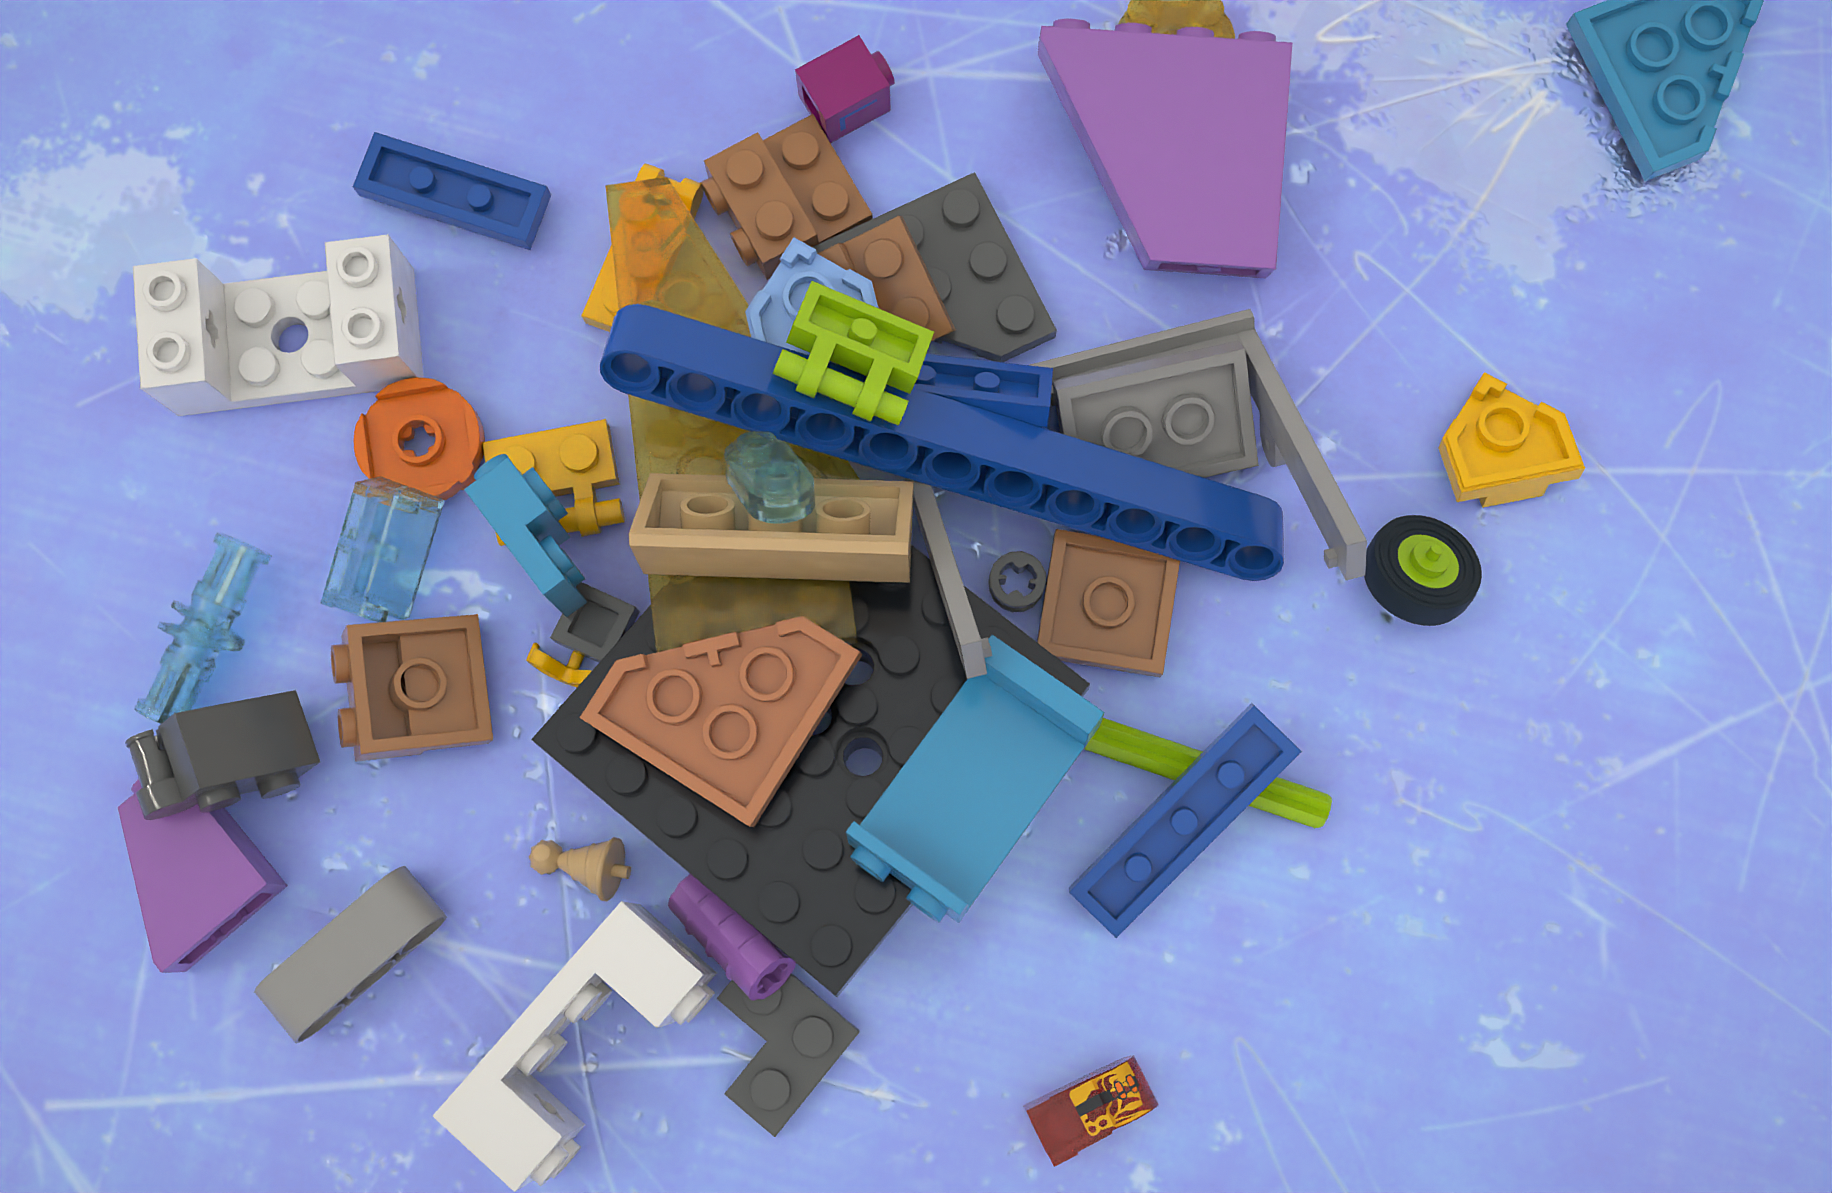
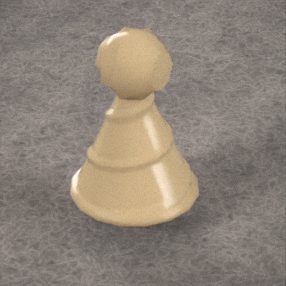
(594, 866)

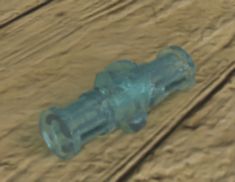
(204, 628)

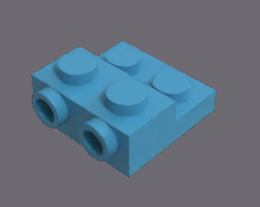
(528, 523)

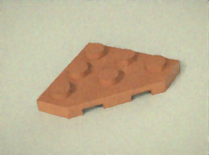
(726, 708)

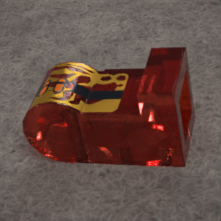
(1090, 1108)

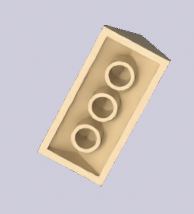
(704, 530)

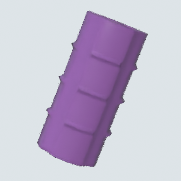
(733, 943)

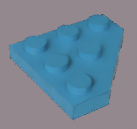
(1664, 71)

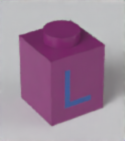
(845, 88)

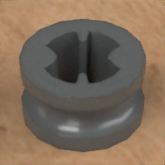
(1019, 562)

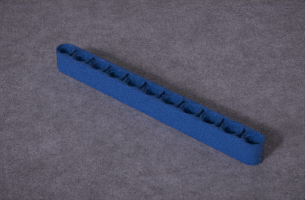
(949, 447)

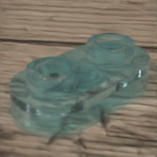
(769, 478)

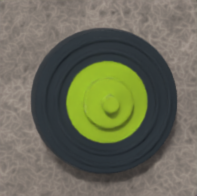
(1422, 570)

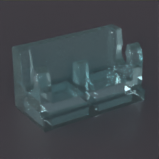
(382, 550)

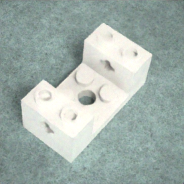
(218, 343)
(509, 1114)

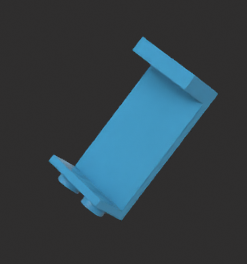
(974, 783)

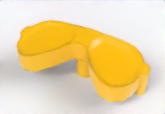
(566, 674)

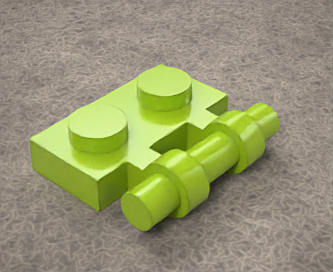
(857, 338)

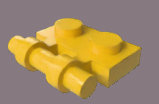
(569, 462)

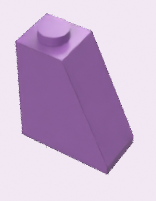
(193, 880)

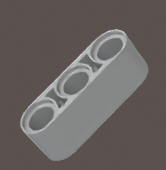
(350, 954)

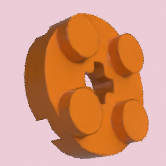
(443, 414)

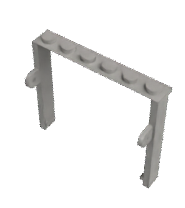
(1282, 438)

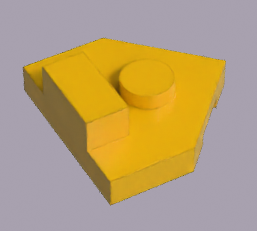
(1507, 447)

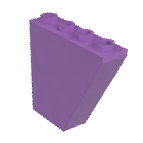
(1180, 137)

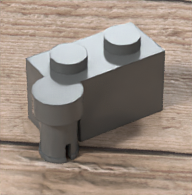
(223, 752)

